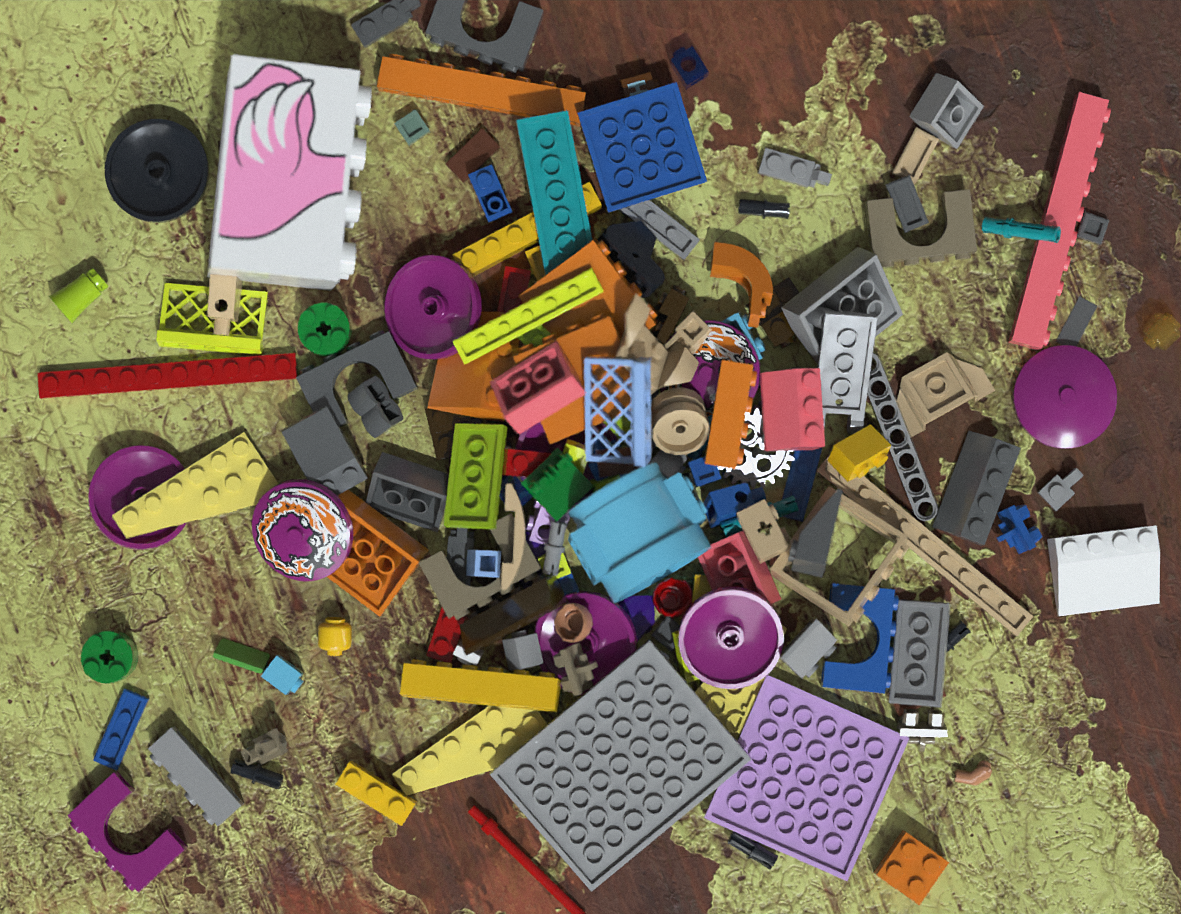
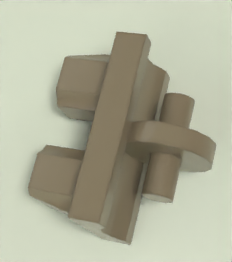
(578, 669)
(922, 731)
(265, 747)

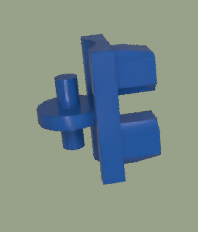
(1014, 529)

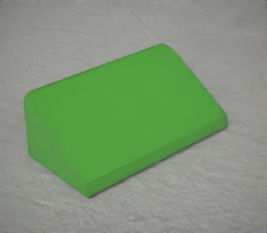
(241, 656)

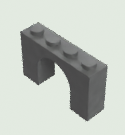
(509, 50)
(380, 352)

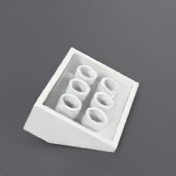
(1105, 570)

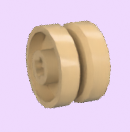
(679, 421)

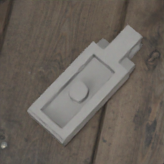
(792, 169)

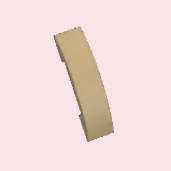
(689, 334)
(510, 570)

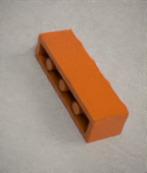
(729, 414)

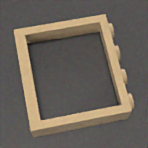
(869, 592)

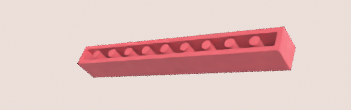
(1063, 210)

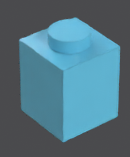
(283, 675)

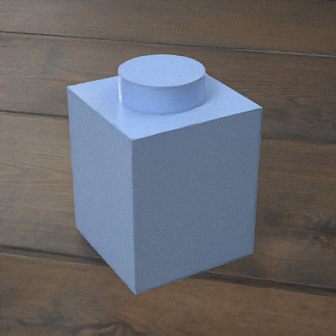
(483, 563)

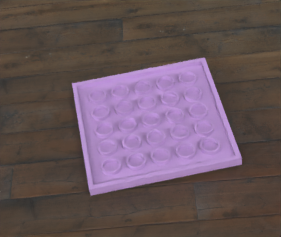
(809, 778)

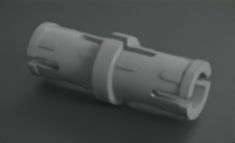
(554, 548)

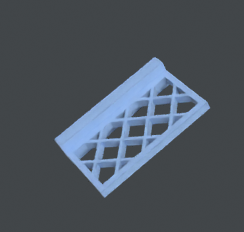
(639, 416)

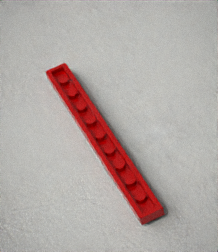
(167, 375)

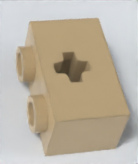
(763, 546)

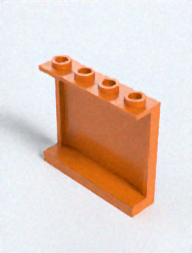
(613, 301)
(592, 340)

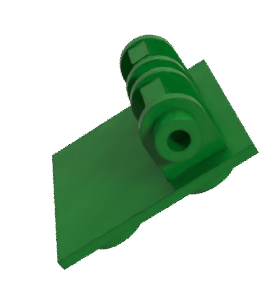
(557, 484)

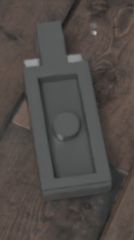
(384, 20)
(458, 544)

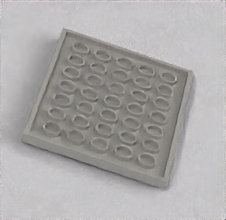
(620, 765)

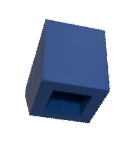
(489, 193)

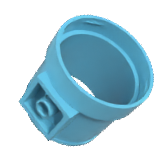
(638, 531)

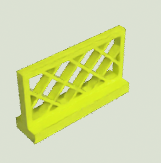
(207, 340)

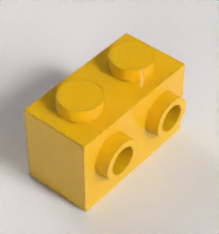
(859, 453)

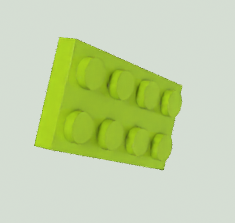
(475, 476)

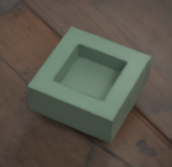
(412, 127)

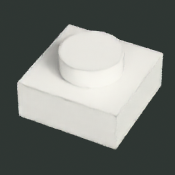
(469, 659)

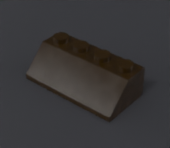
(511, 614)

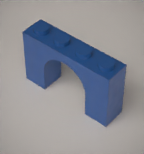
(870, 673)

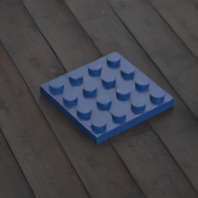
(642, 147)

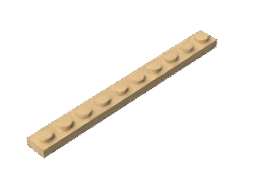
(932, 550)

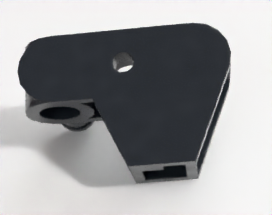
(633, 246)

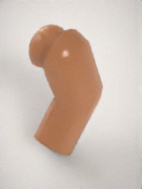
(976, 776)

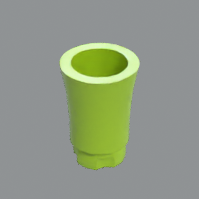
(79, 294)

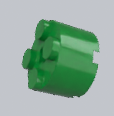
(312, 321)
(101, 669)

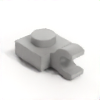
(1058, 490)

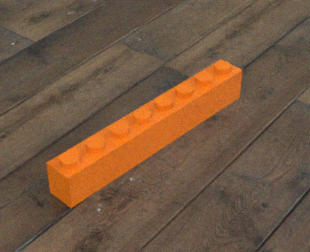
(478, 90)

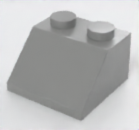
(946, 110)
(808, 648)

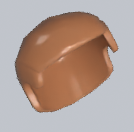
(573, 622)

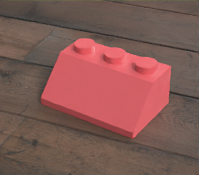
(537, 387)
(792, 409)
(734, 564)

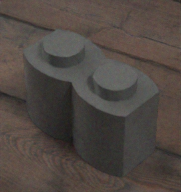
(375, 407)

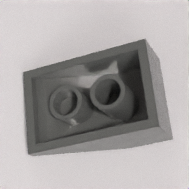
(324, 451)
(812, 548)

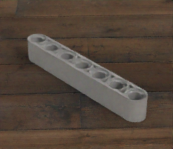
(906, 446)

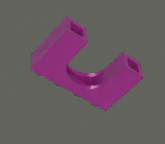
(92, 819)

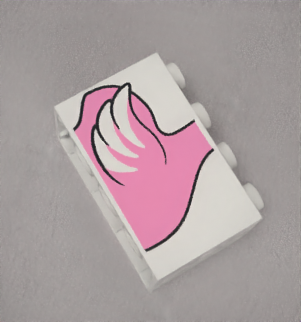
(288, 173)

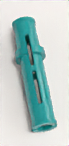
(1011, 228)
(782, 508)

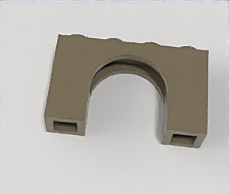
(956, 240)
(458, 596)

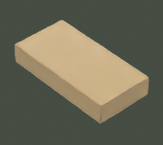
(915, 155)

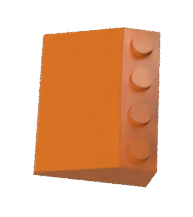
(468, 387)
(379, 557)

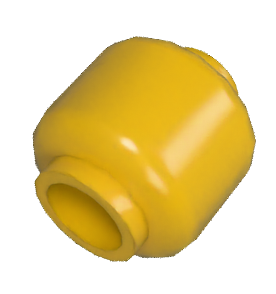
(335, 635)

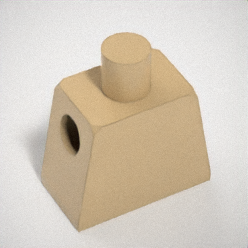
(224, 290)

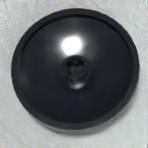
(156, 170)

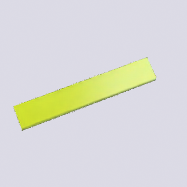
(528, 316)

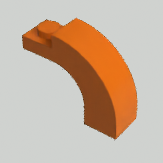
(746, 269)

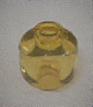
(1161, 331)

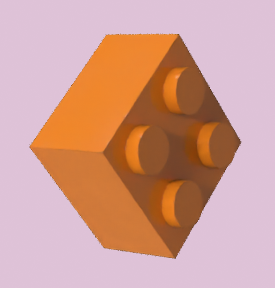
(911, 867)

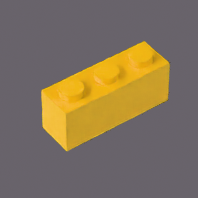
(376, 793)

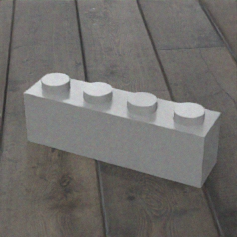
(196, 776)

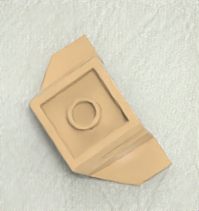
(638, 342)
(939, 389)

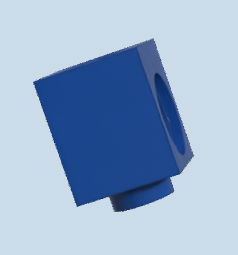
(703, 473)

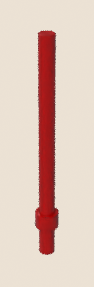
(490, 827)

